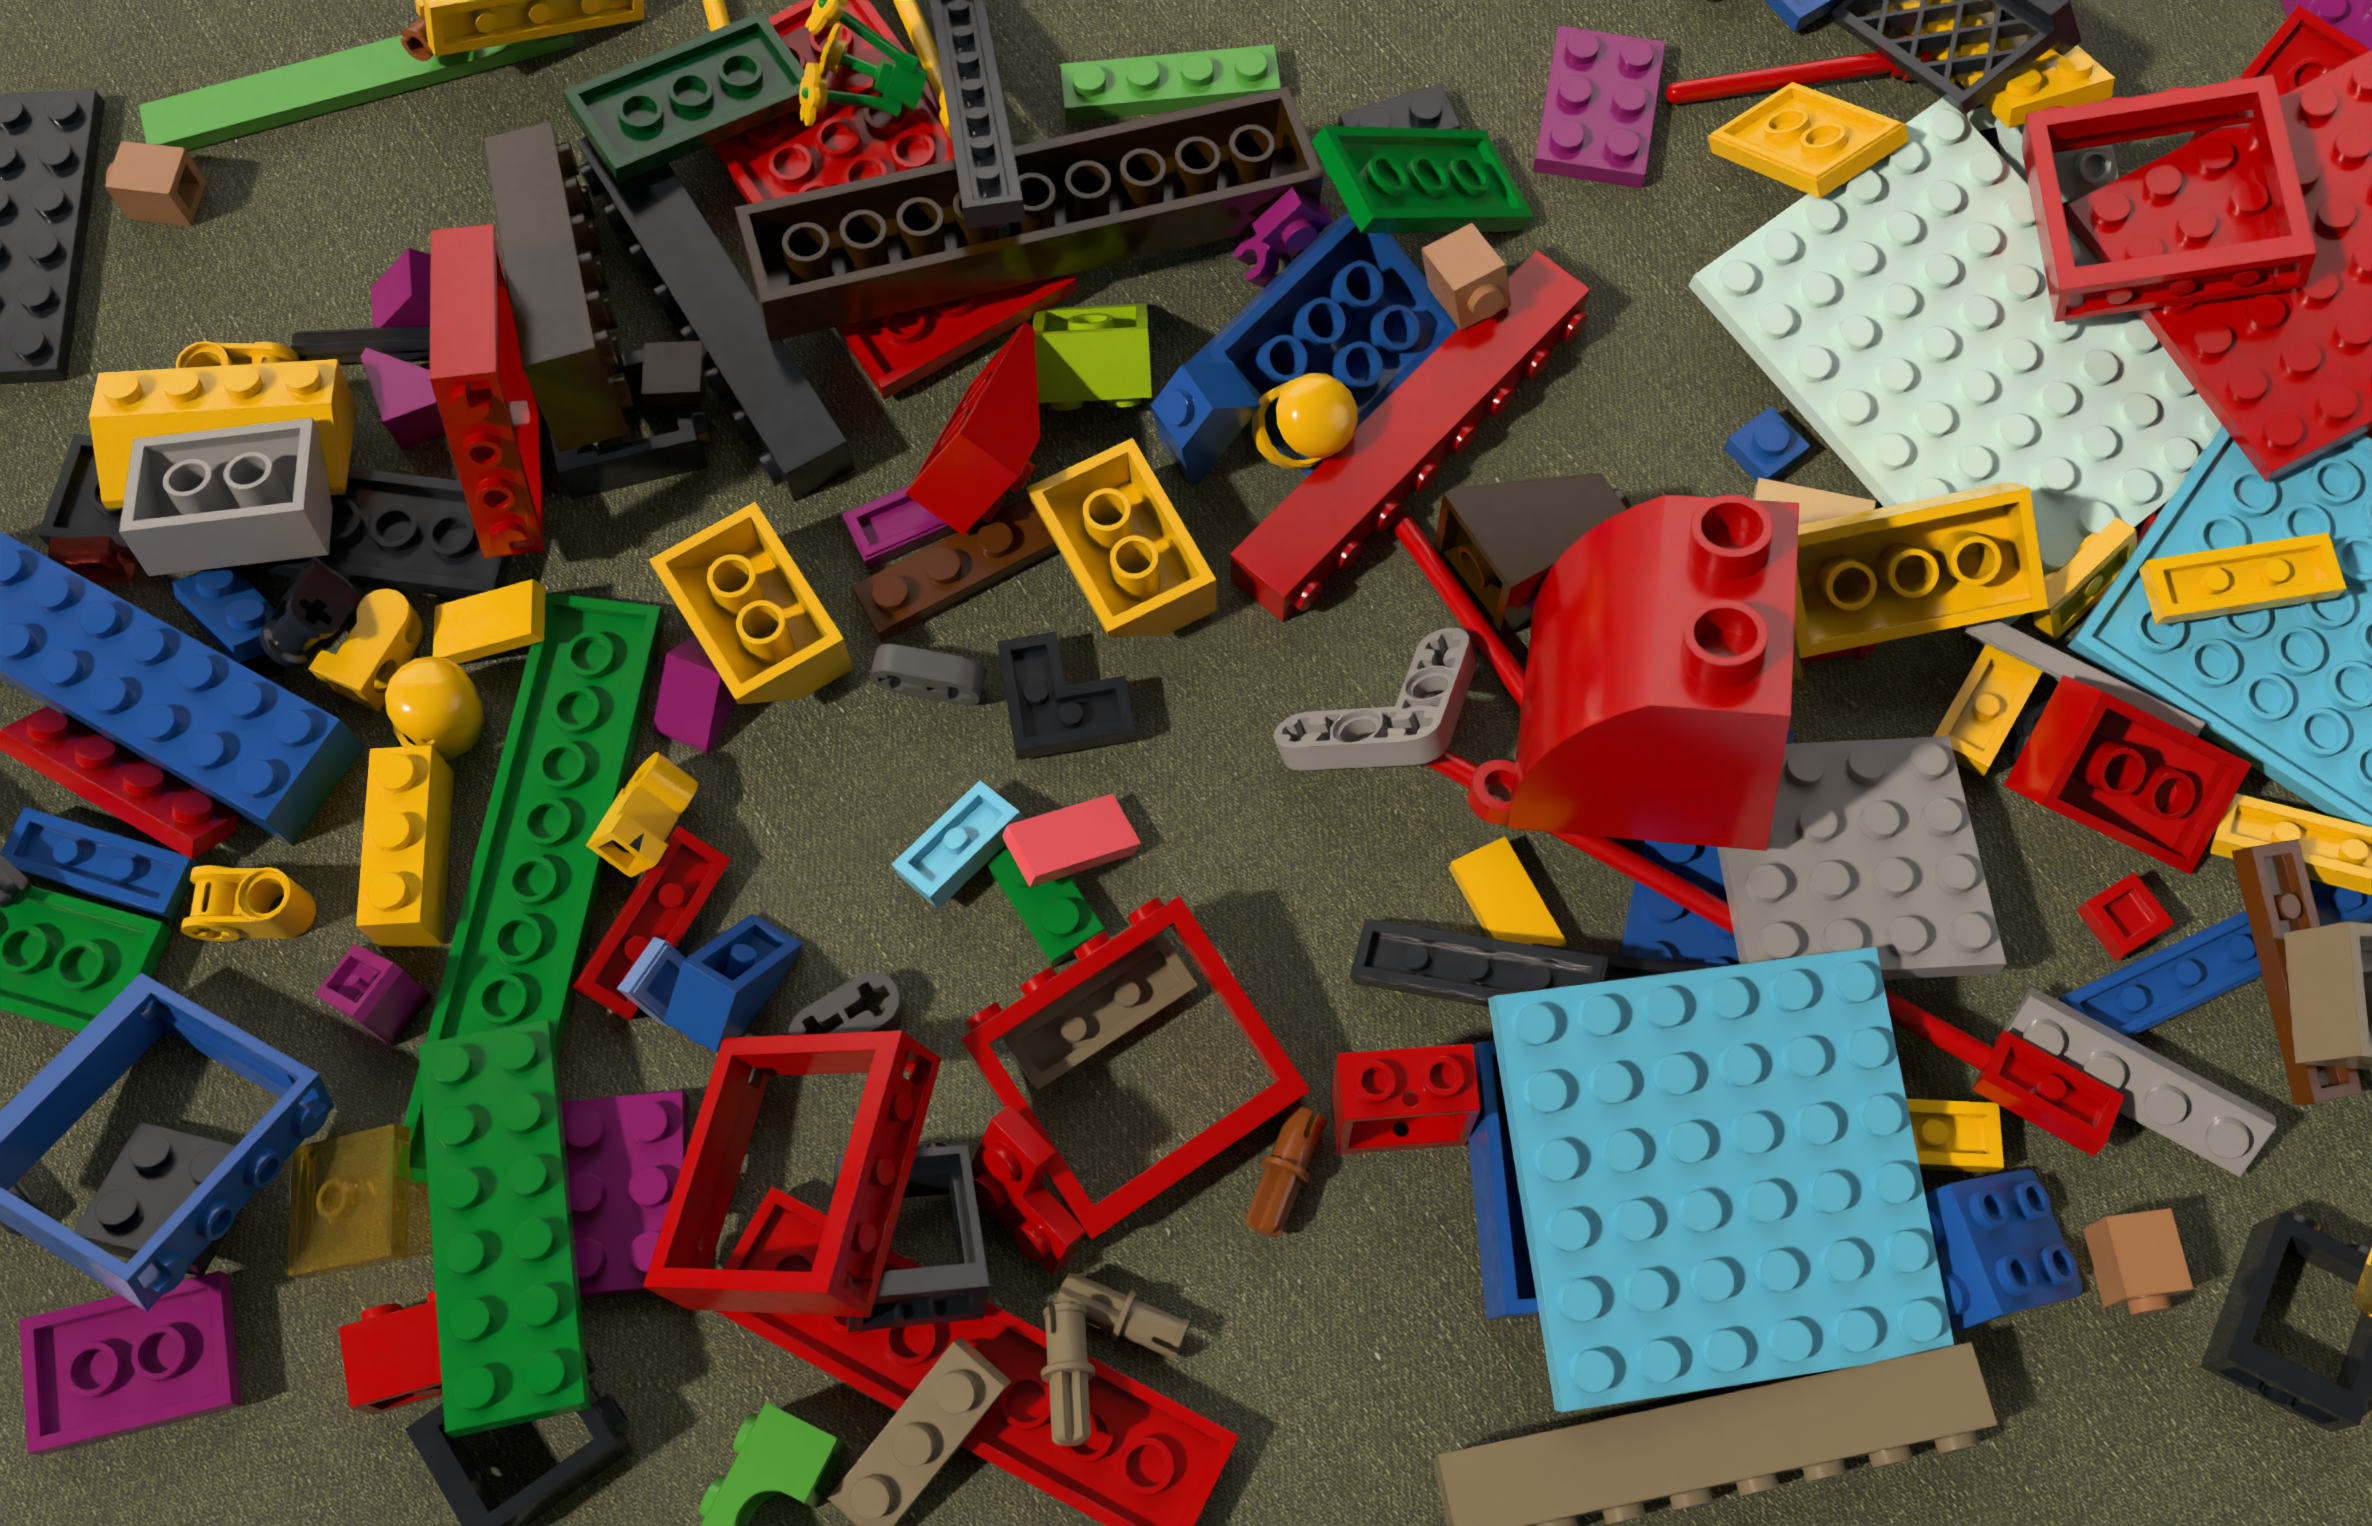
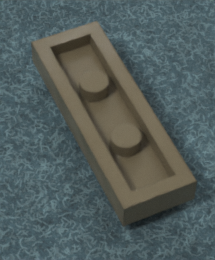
(1099, 1012)
(920, 1437)

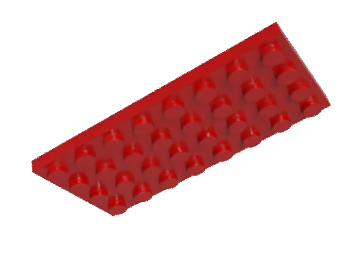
(861, 144)

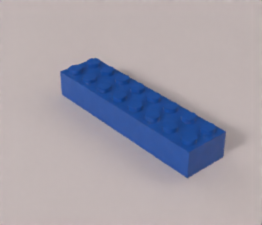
(167, 695)

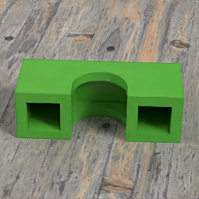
(773, 1459)

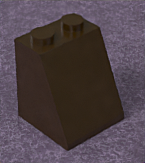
(1512, 533)

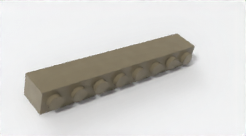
(1719, 1443)

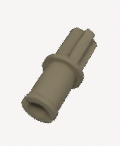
(1125, 1315)
(1068, 1373)

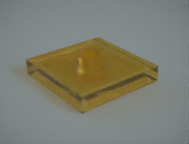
(349, 1202)

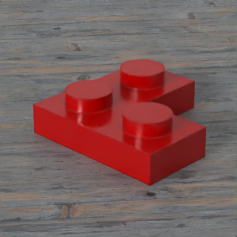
(1009, 1185)

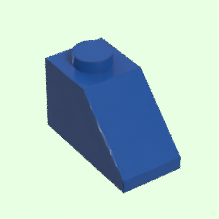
(1202, 415)
(730, 981)

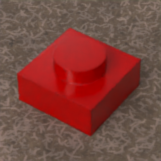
(2125, 916)

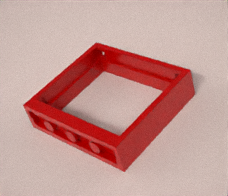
(2176, 276)
(498, 422)
(1095, 957)
(864, 1198)

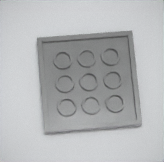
(1866, 855)

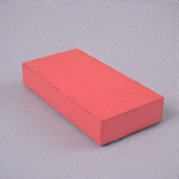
(1070, 840)

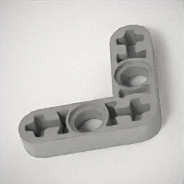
(1401, 734)

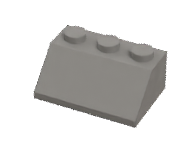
(227, 497)

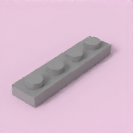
(2155, 1088)

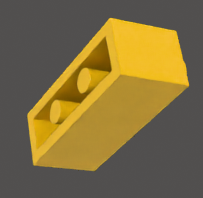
(405, 847)

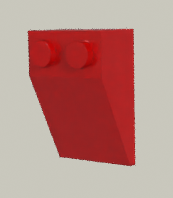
(985, 440)
(2127, 774)

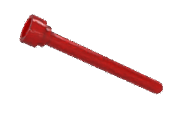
(1781, 76)
(1461, 605)

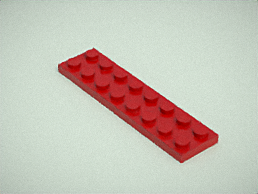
(1144, 1453)

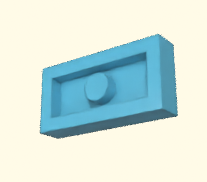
(957, 844)

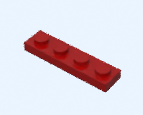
(118, 782)

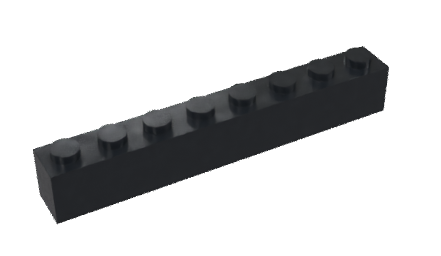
(718, 308)

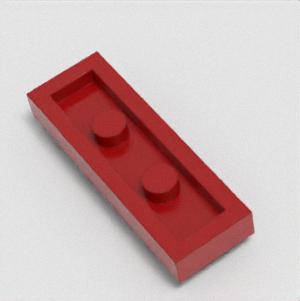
(658, 908)

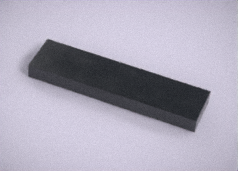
(1465, 965)

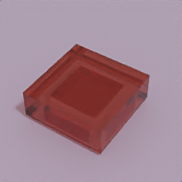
(93, 558)

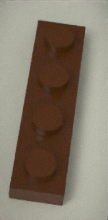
(954, 569)
(2280, 902)

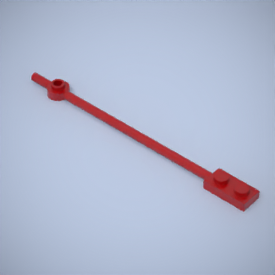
(2010, 1069)

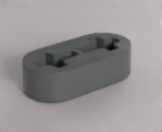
(928, 674)
(847, 1001)

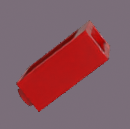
(1421, 1087)

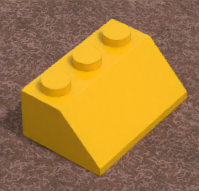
(1126, 544)
(753, 610)

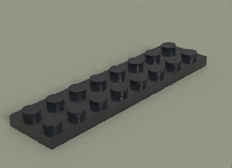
(383, 534)

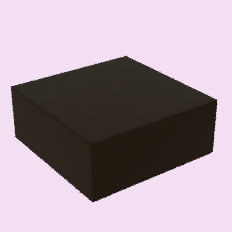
(674, 373)

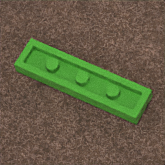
(1166, 81)

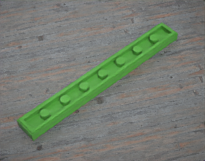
(317, 89)

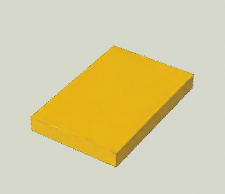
(1808, 139)

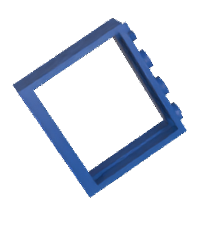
(90, 1067)

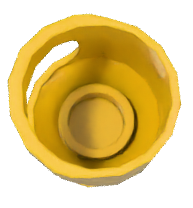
(1313, 418)
(435, 706)

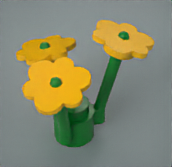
(897, 80)

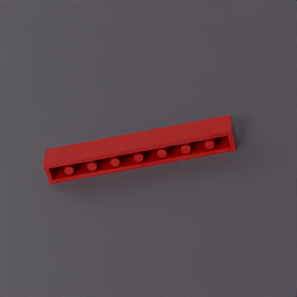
(1407, 440)

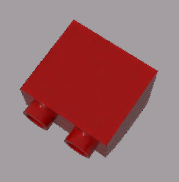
(1662, 676)

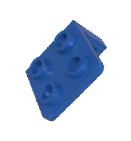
(1999, 1248)

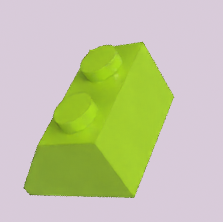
(1092, 355)

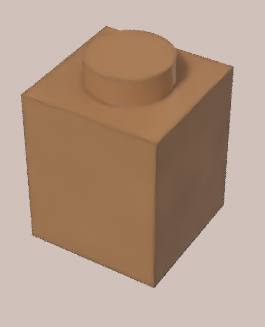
(155, 183)
(1466, 276)
(2138, 1261)

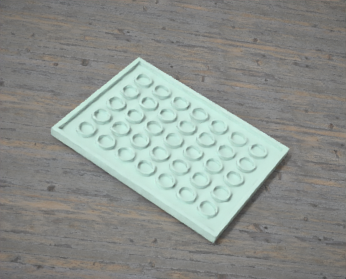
(1929, 348)

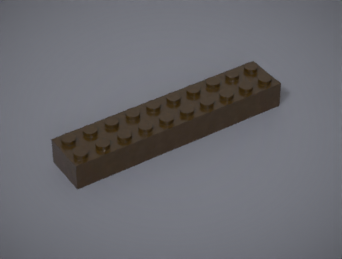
(1086, 202)

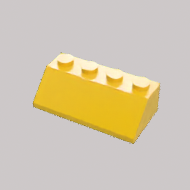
(218, 397)
(1917, 568)

